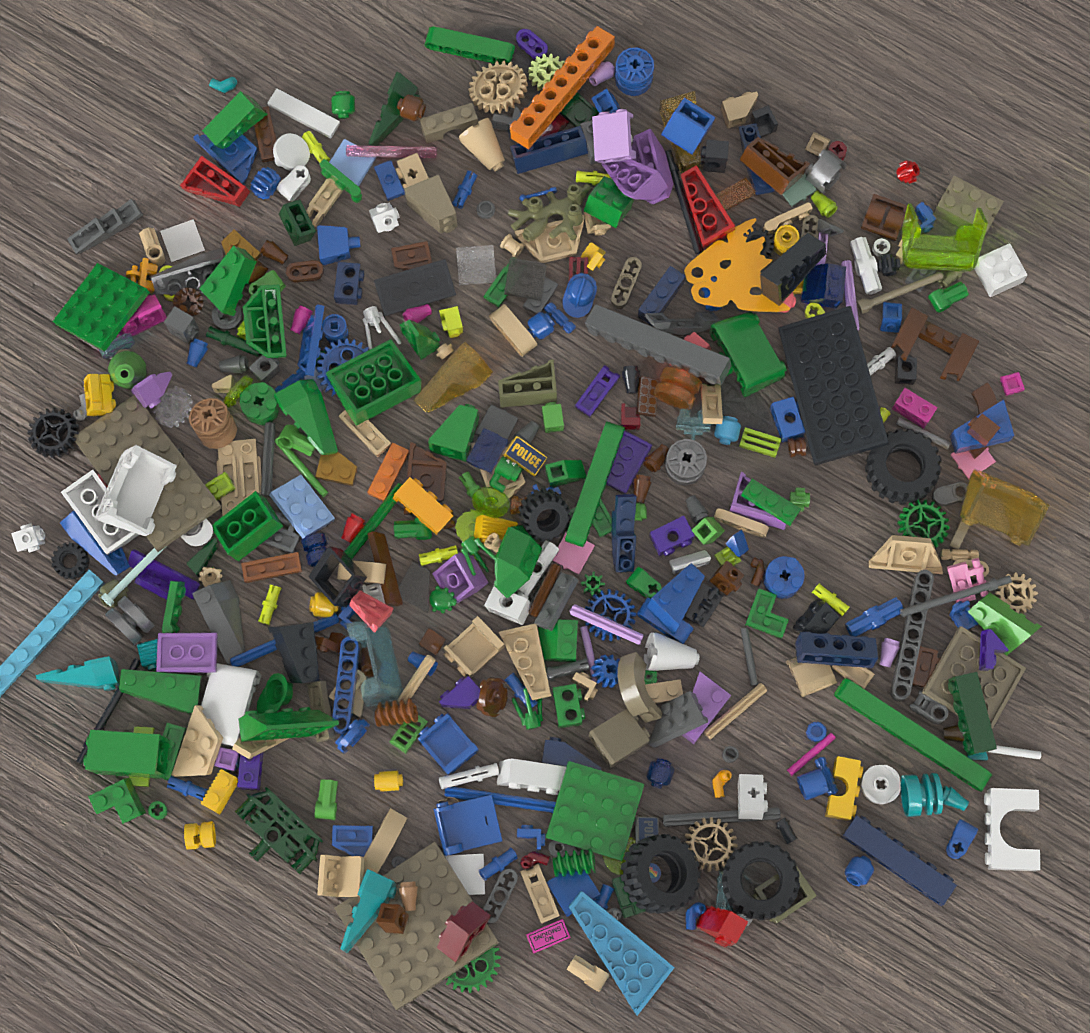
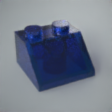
(824, 285)

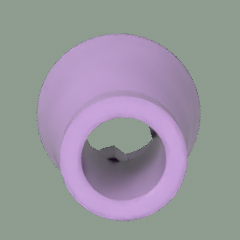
(602, 73)
(889, 650)

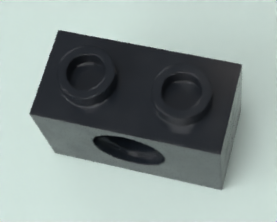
(714, 156)

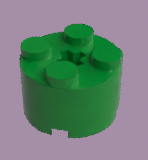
(249, 403)

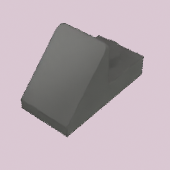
(503, 121)

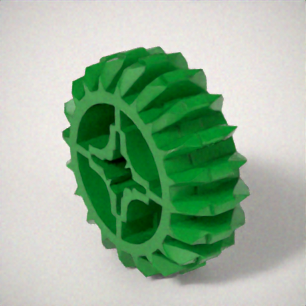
(915, 527)

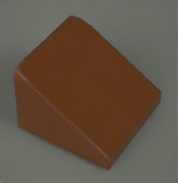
(432, 642)

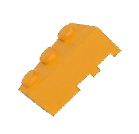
(423, 505)

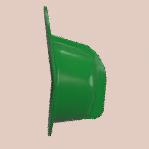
(275, 694)

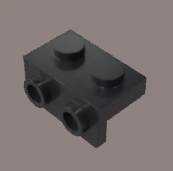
(817, 618)

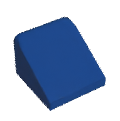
(738, 543)

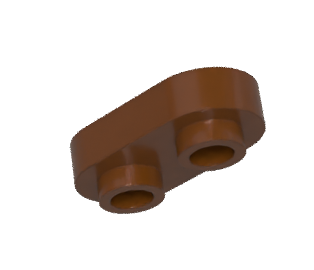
(304, 269)

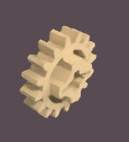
(1021, 598)

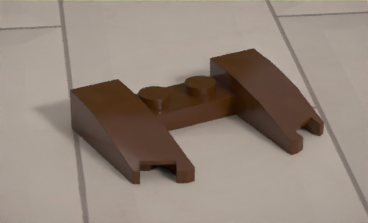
(960, 347)

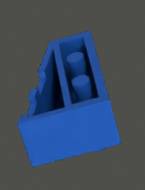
(998, 414)
(675, 598)

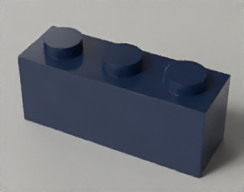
(662, 293)

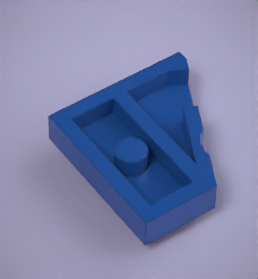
(352, 839)

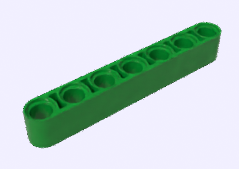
(594, 484)

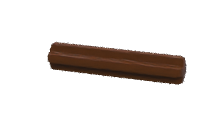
(544, 590)

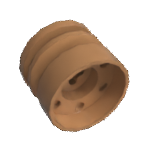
(213, 423)

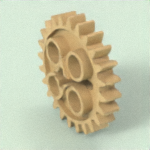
(498, 87)

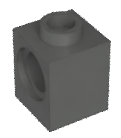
(265, 376)

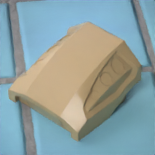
(811, 677)

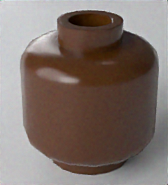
(411, 107)

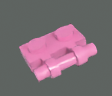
(960, 577)

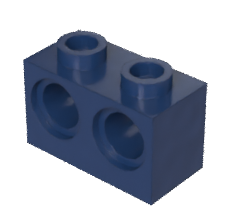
(345, 283)

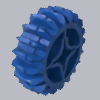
(618, 611)

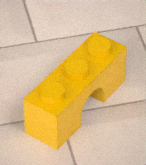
(848, 772)

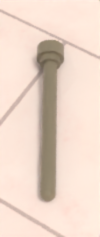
(865, 304)

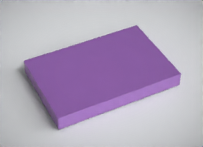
(187, 652)

